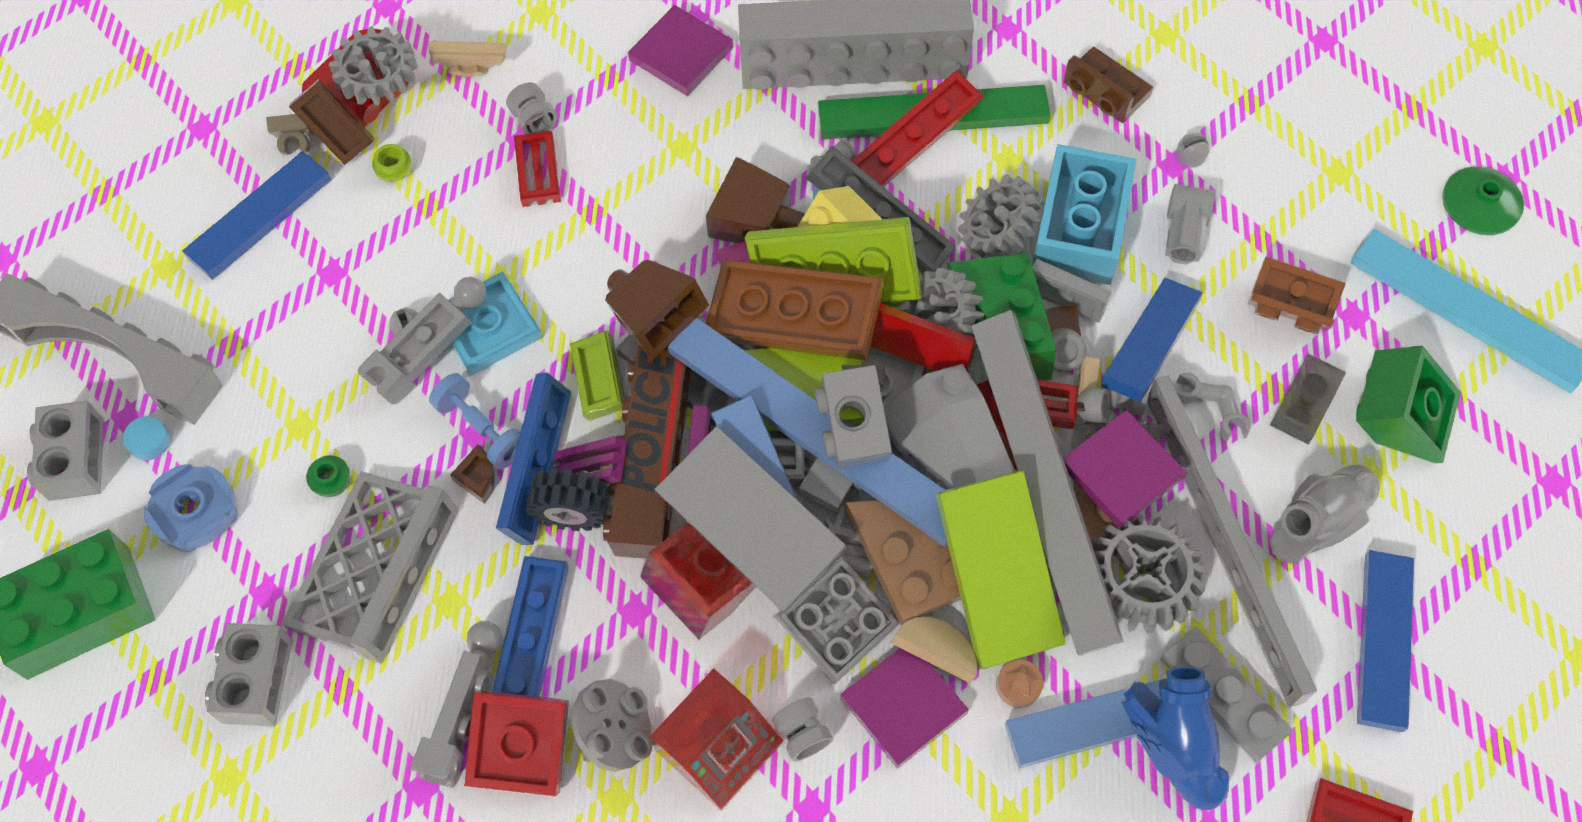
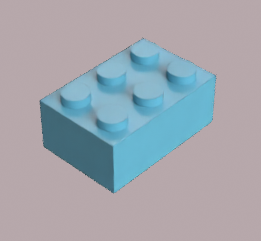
(1085, 212)

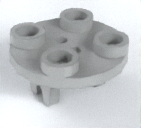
(612, 745)

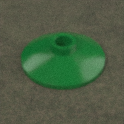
(1479, 212)

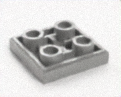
(838, 620)

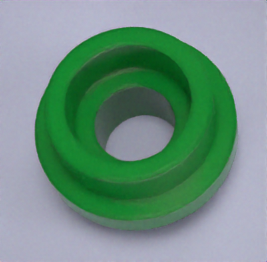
(336, 483)

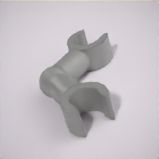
(1218, 393)

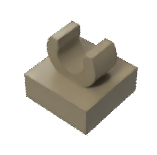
(288, 128)

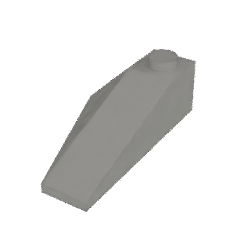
(947, 429)

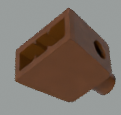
(750, 202)
(654, 304)

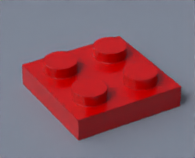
(516, 743)

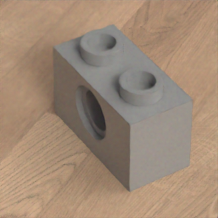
(858, 390)

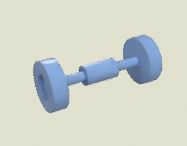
(450, 394)

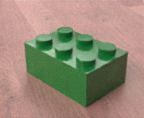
(70, 604)

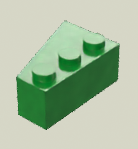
(1008, 285)

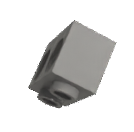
(76, 449)
(262, 674)

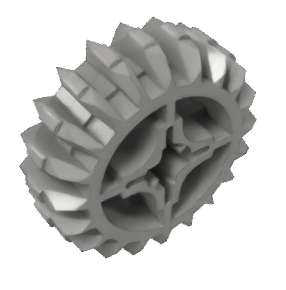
(1164, 602)

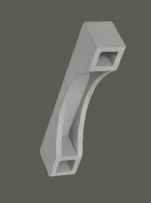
(170, 378)

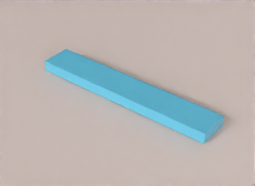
(1471, 310)

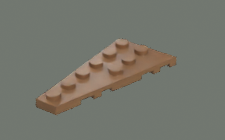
(915, 567)

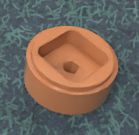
(1019, 683)

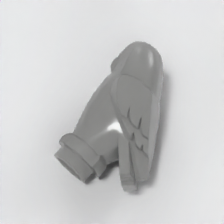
(1325, 512)

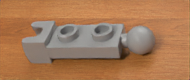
(421, 341)
(439, 756)

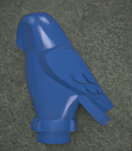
(1181, 734)

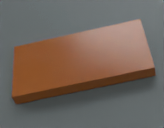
(796, 309)

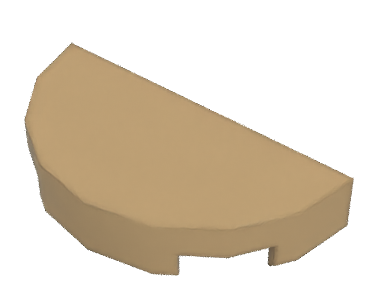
(467, 57)
(939, 645)

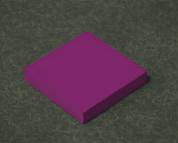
(680, 50)
(1123, 469)
(904, 705)

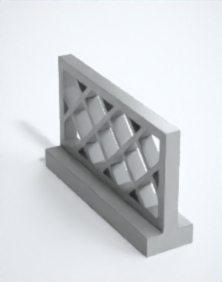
(397, 583)

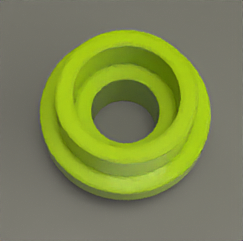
(389, 155)

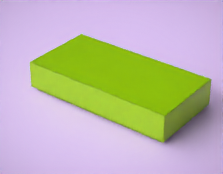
(597, 375)

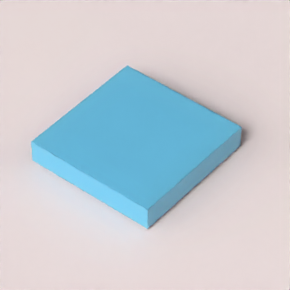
(497, 327)

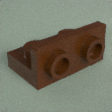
(1106, 84)

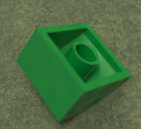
(1408, 403)

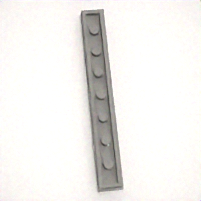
(1049, 485)
(1231, 545)

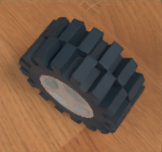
(568, 499)

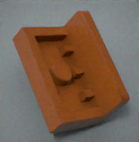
(1295, 295)

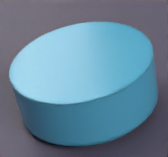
(146, 438)

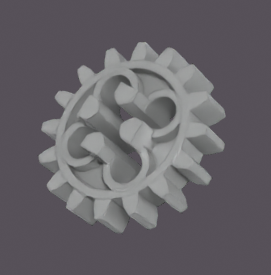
(355, 75)
(1015, 212)
(944, 291)

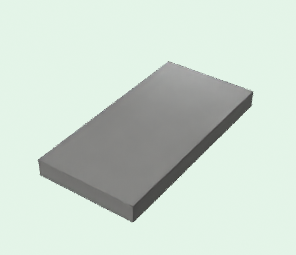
(750, 519)

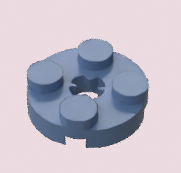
(203, 525)

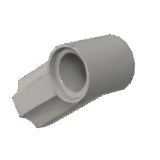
(1188, 215)

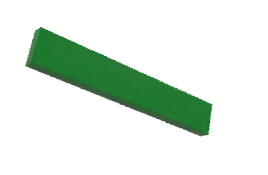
(876, 114)

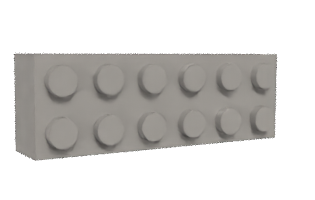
(853, 41)

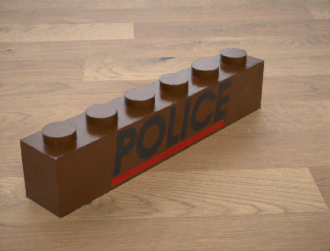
(653, 450)

